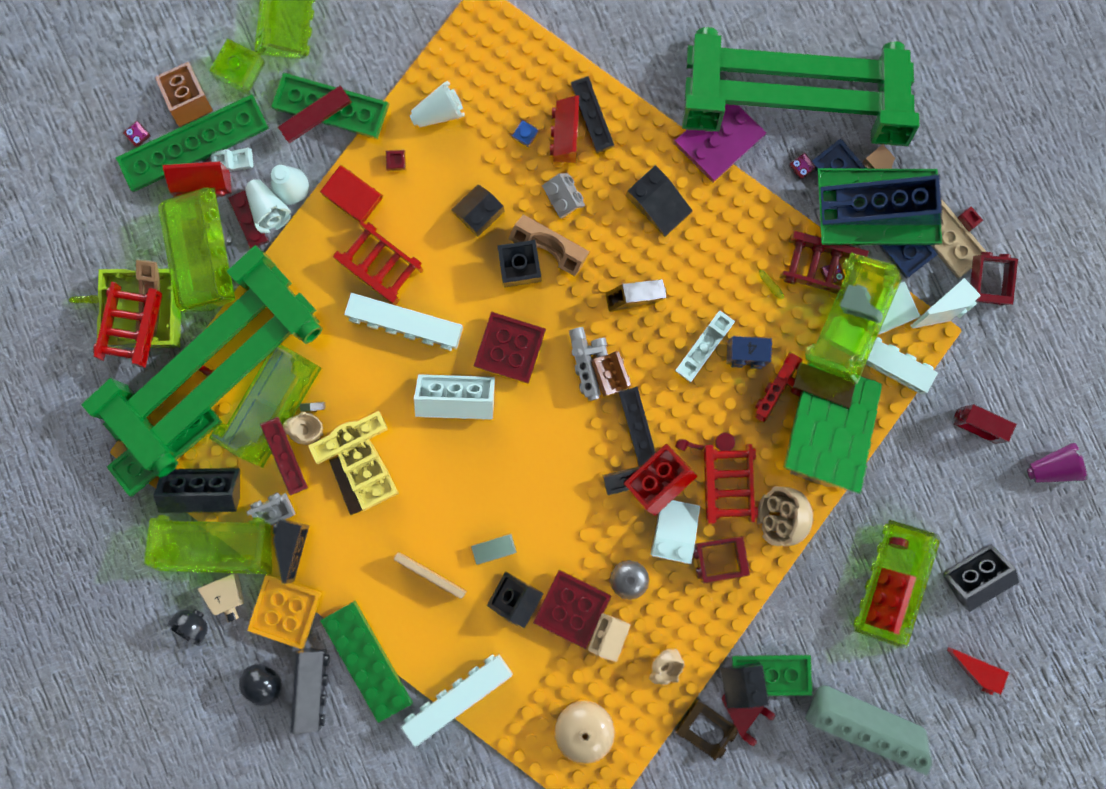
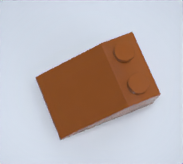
(183, 94)

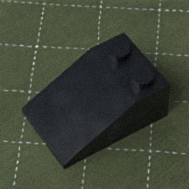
(659, 200)
(289, 545)

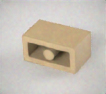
(609, 637)

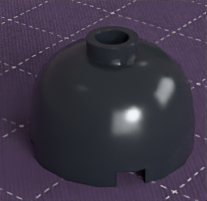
(189, 625)

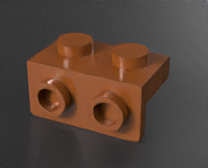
(611, 373)

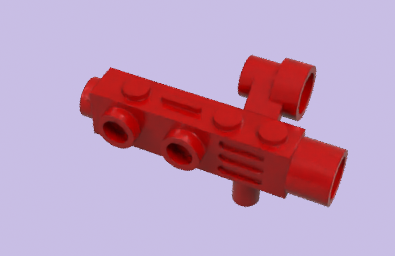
(775, 389)

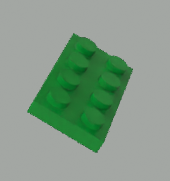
(783, 673)

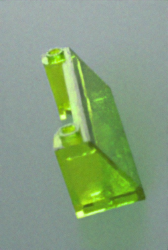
(848, 338)
(209, 546)

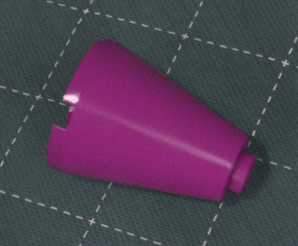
(1059, 466)

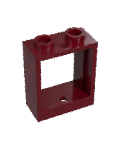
(1008, 282)
(984, 424)
(740, 555)

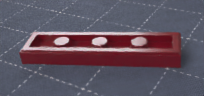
(314, 114)
(283, 455)

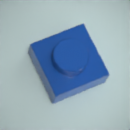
(525, 133)

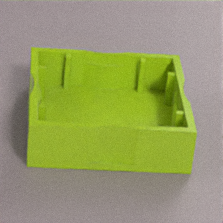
(169, 322)

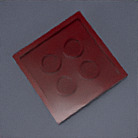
(509, 347)
(572, 609)

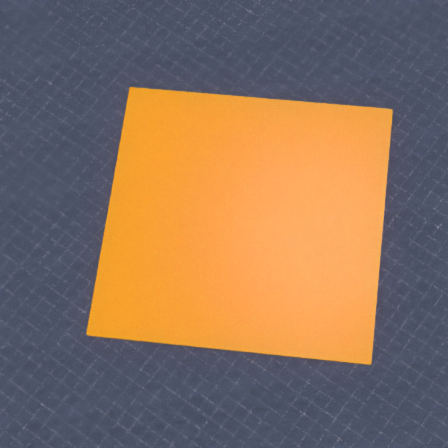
(547, 447)

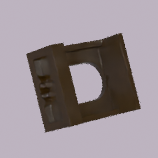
(713, 750)

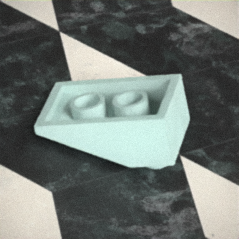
(953, 304)
(676, 532)

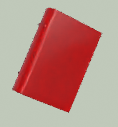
(351, 194)

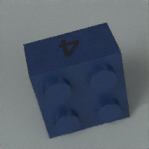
(749, 351)

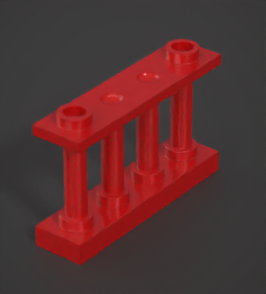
(361, 269)
(142, 337)
(713, 493)

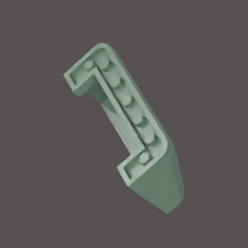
(870, 728)

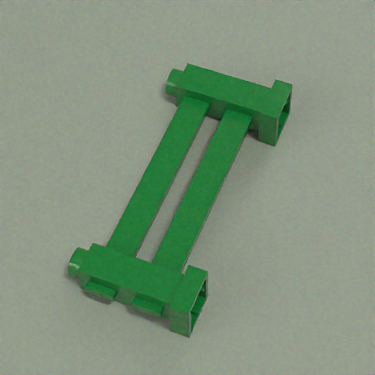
(891, 103)
(127, 411)

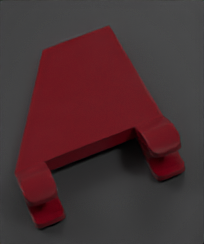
(744, 718)

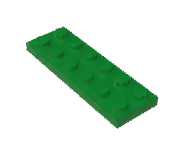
(361, 116)
(134, 479)
(366, 661)

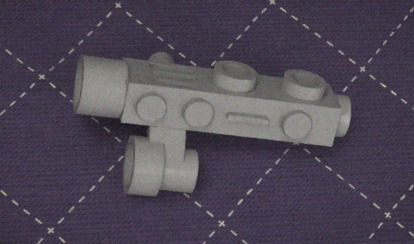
(584, 368)

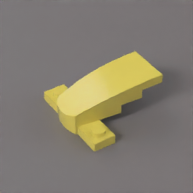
(359, 458)

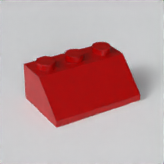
(565, 130)
(195, 176)
(660, 479)

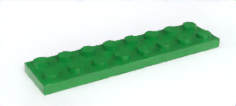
(193, 142)

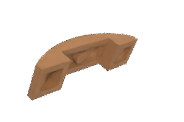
(148, 277)

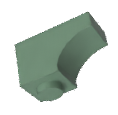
(857, 303)

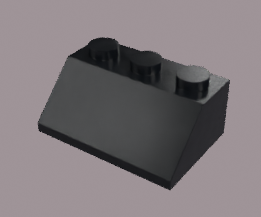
(981, 577)

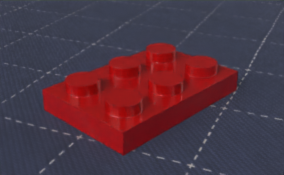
(890, 600)

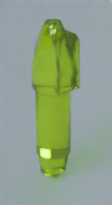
(770, 283)
(93, 299)

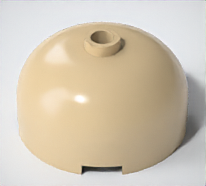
(794, 517)
(584, 718)

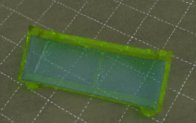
(273, 393)

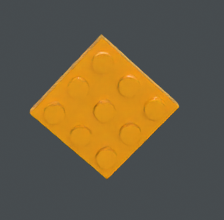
(284, 611)

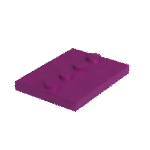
(717, 151)

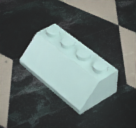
(454, 396)

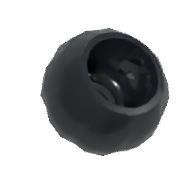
(260, 684)

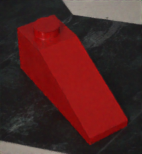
(983, 674)

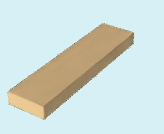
(430, 575)

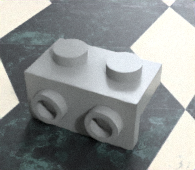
(563, 194)
(275, 509)

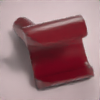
(682, 445)

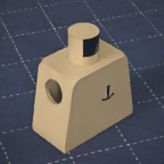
(224, 596)

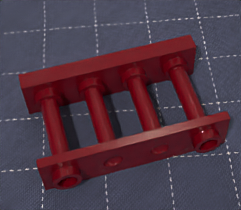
(804, 240)

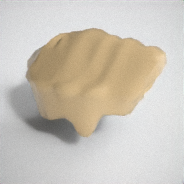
(304, 428)
(667, 667)

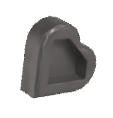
(312, 406)

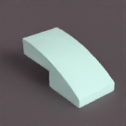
(235, 159)

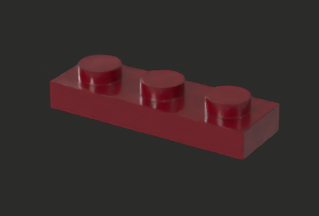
(244, 216)

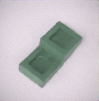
(493, 549)

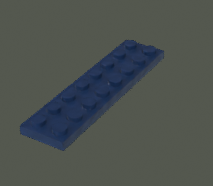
(905, 257)

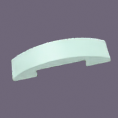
(704, 346)

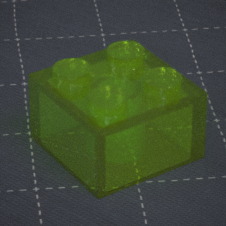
(237, 66)

